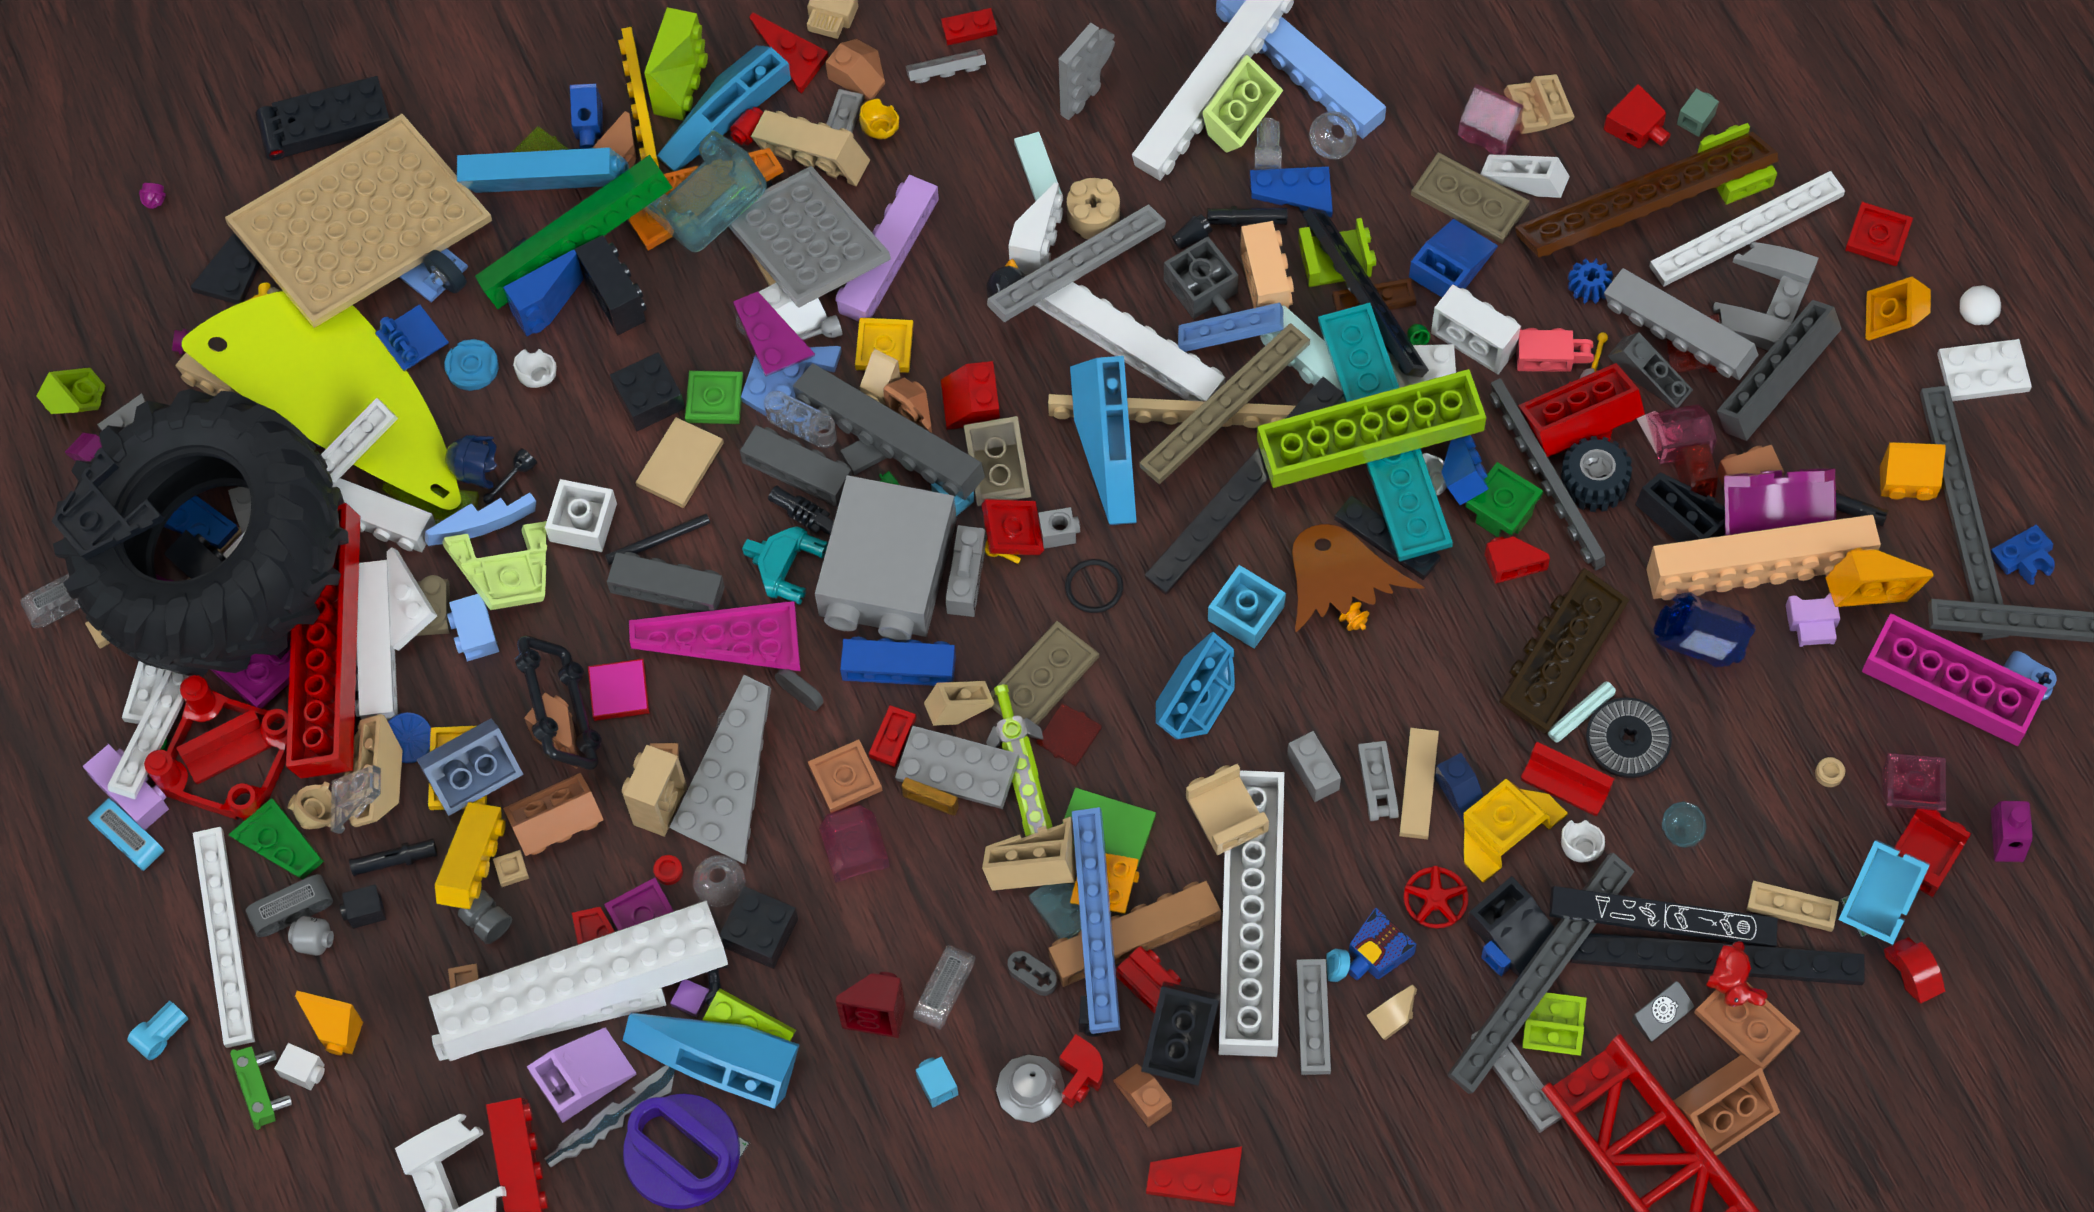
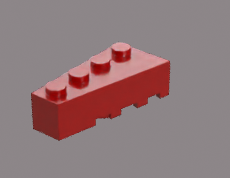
(516, 1156)

